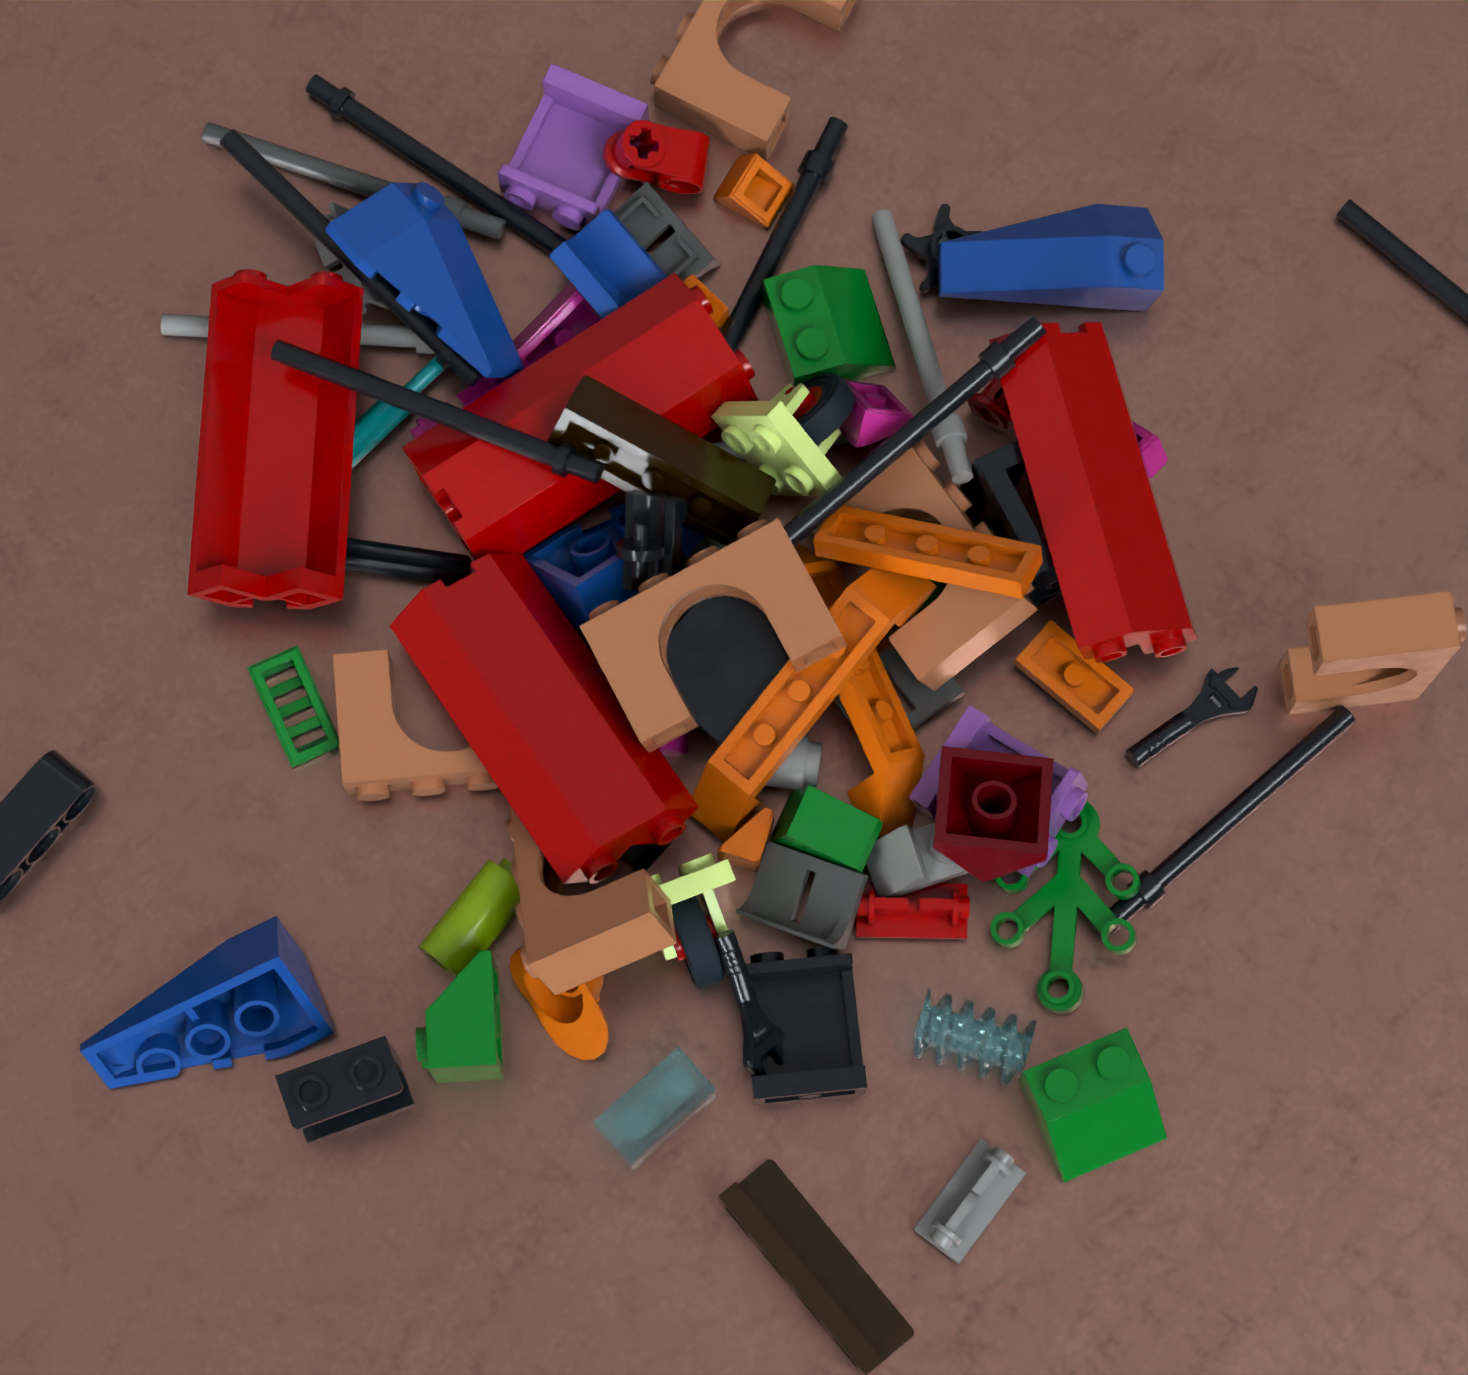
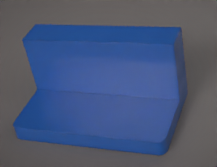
(607, 264)

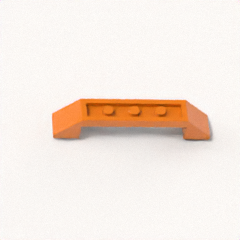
(798, 699)
(877, 720)

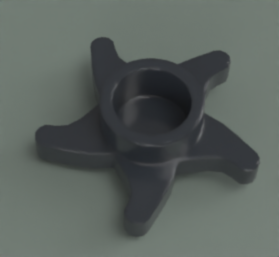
(928, 246)

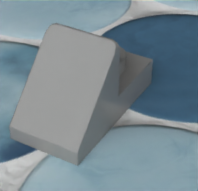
(908, 862)

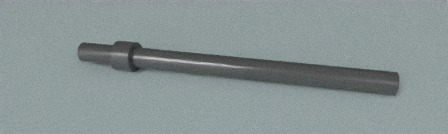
(350, 178)

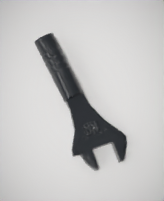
(1213, 702)
(758, 1032)

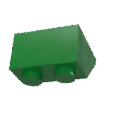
(826, 324)
(465, 1026)
(1094, 1104)

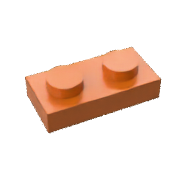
(1079, 684)

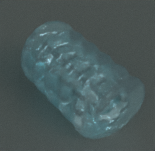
(972, 1038)

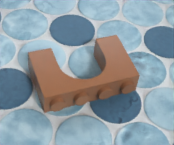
(715, 96)
(961, 619)
(634, 634)
(1372, 652)
(376, 750)
(585, 933)

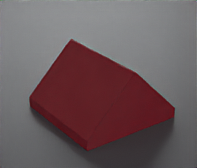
(992, 810)

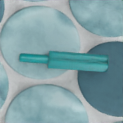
(383, 418)

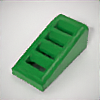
(273, 665)

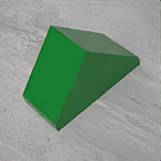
(826, 828)

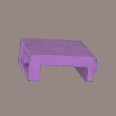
(562, 149)
(978, 733)

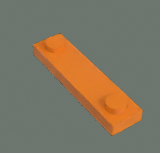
(929, 551)

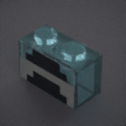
(655, 1108)

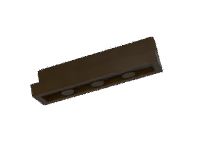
(663, 458)
(816, 1266)

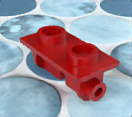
(924, 914)

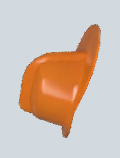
(570, 1017)

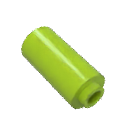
(473, 918)

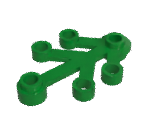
(1066, 894)

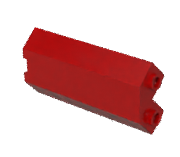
(652, 350)
(274, 444)
(1095, 496)
(542, 717)

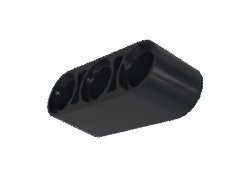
(38, 814)

